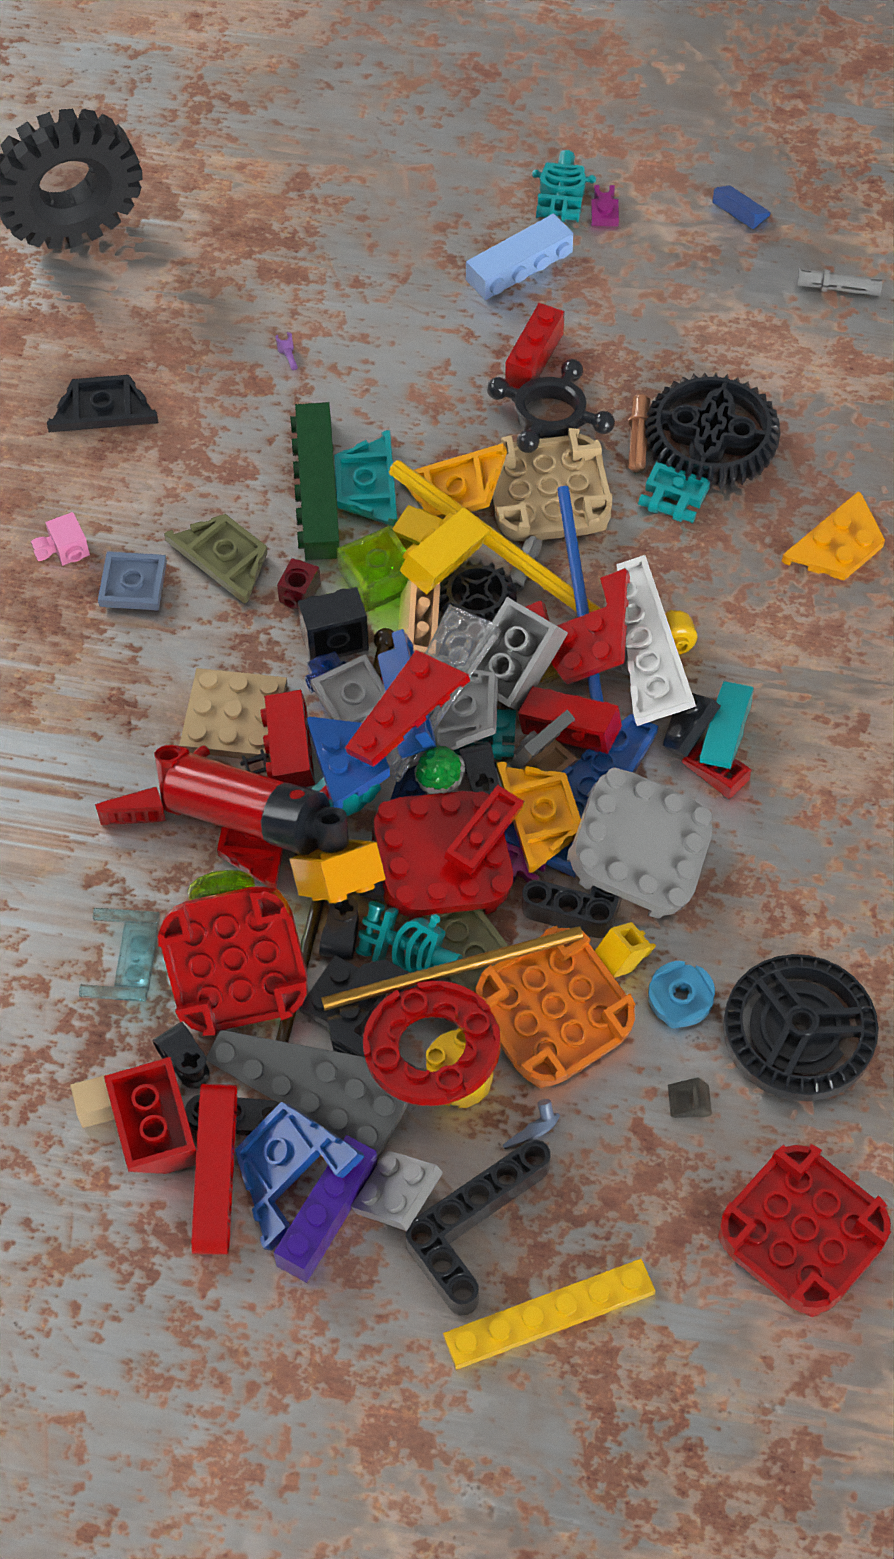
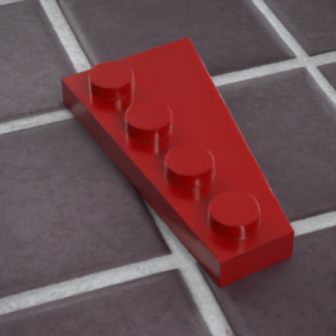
(404, 705)

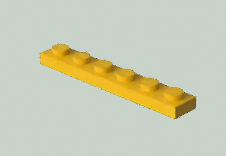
(548, 1314)

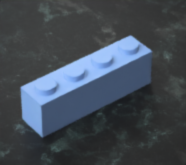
(519, 256)

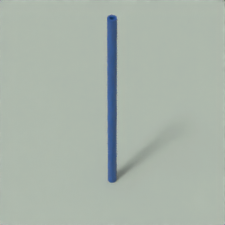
(576, 574)

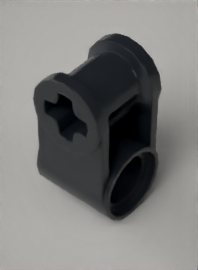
(480, 766)
(340, 931)
(184, 1054)

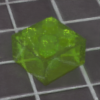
(374, 567)

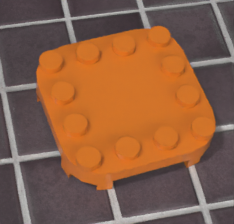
(556, 1010)

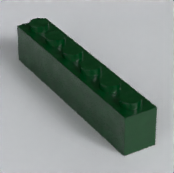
(317, 481)

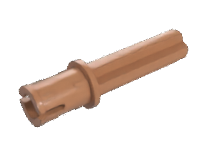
(638, 441)

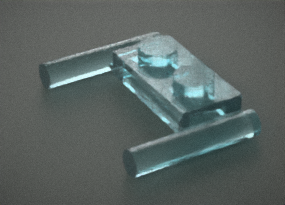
(135, 955)

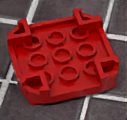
(412, 847)
(233, 959)
(804, 1229)

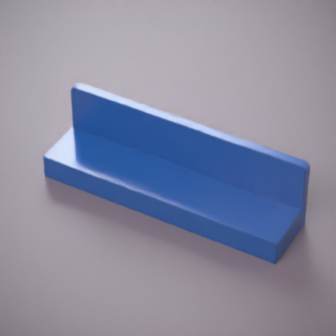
(391, 664)

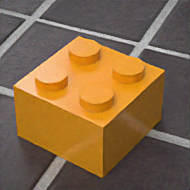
(339, 873)

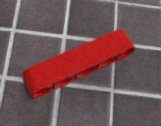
(214, 1169)

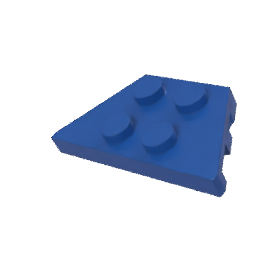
(342, 772)

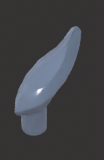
(536, 1128)

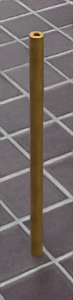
(452, 968)

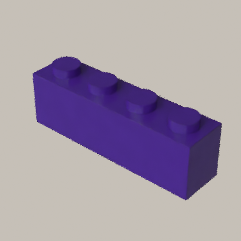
(322, 1216)

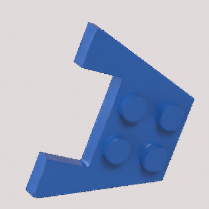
(278, 1155)

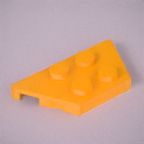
(465, 478)
(840, 541)
(548, 814)

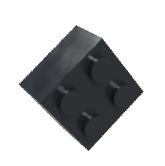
(334, 623)

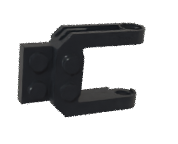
(348, 1021)

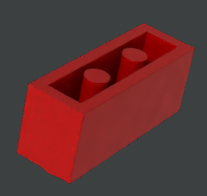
(534, 345)
(594, 723)
(288, 738)

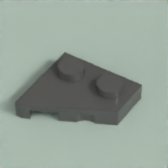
(536, 743)

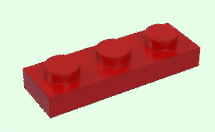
(484, 829)

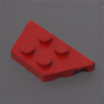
(251, 856)

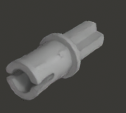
(532, 548)

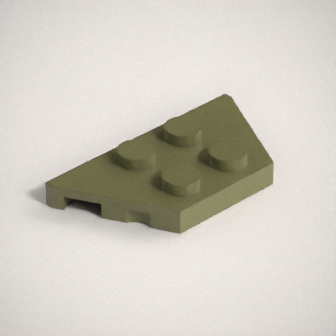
(223, 552)

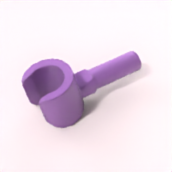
(286, 347)

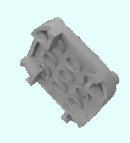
(641, 842)

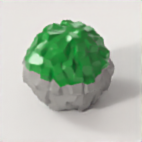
(439, 770)

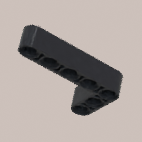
(584, 907)
(470, 1215)

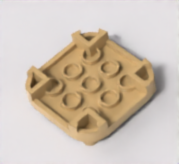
(527, 487)

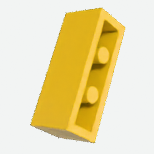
(443, 549)

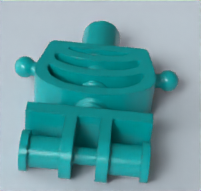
(562, 188)
(418, 954)

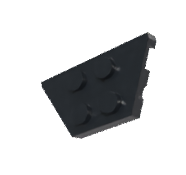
(101, 404)

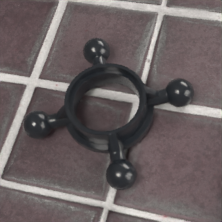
(551, 388)

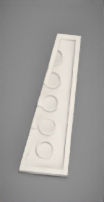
(654, 665)

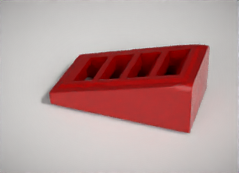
(727, 787)
(133, 808)

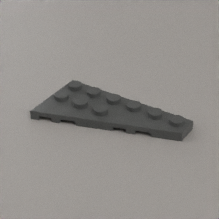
(318, 1082)

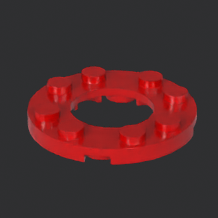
(425, 1001)

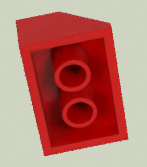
(151, 1118)

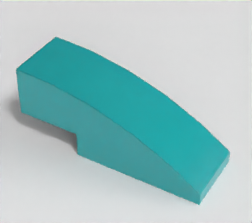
(727, 725)

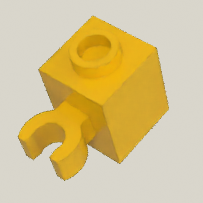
(624, 949)

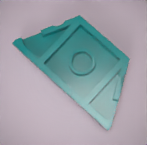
(365, 480)

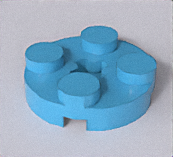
(677, 1011)

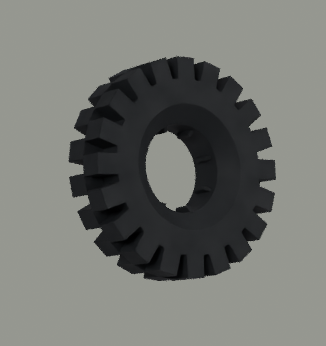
(96, 200)

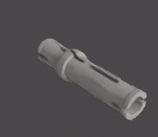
(842, 282)

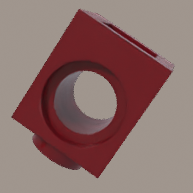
(298, 574)

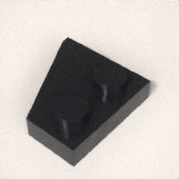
(689, 725)

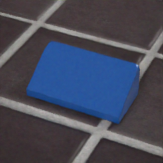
(740, 206)

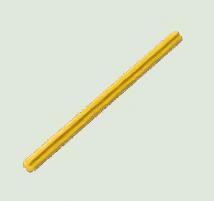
(494, 540)

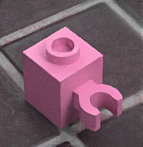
(64, 538)

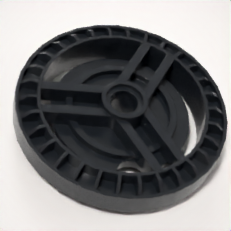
(795, 1049)

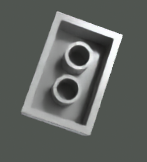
(520, 651)

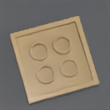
(227, 712)

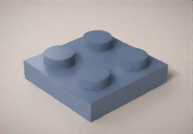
(132, 580)

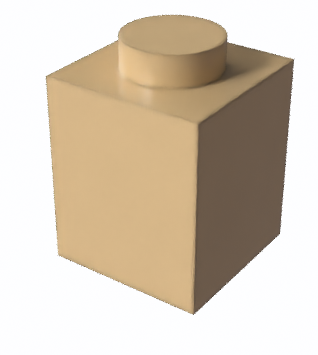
(92, 1101)

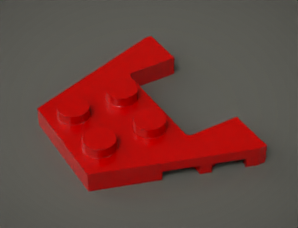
(594, 639)

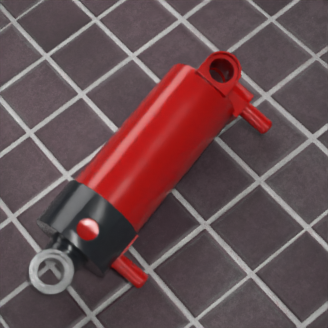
(249, 802)

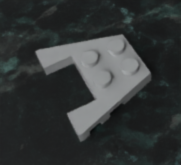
(470, 715)

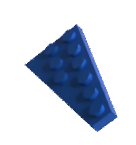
(624, 754)

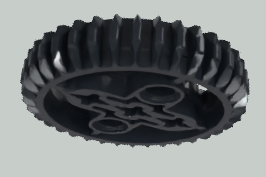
(719, 429)

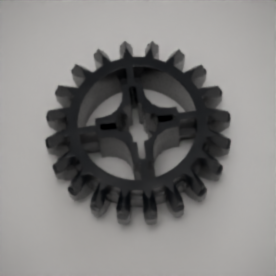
(476, 587)

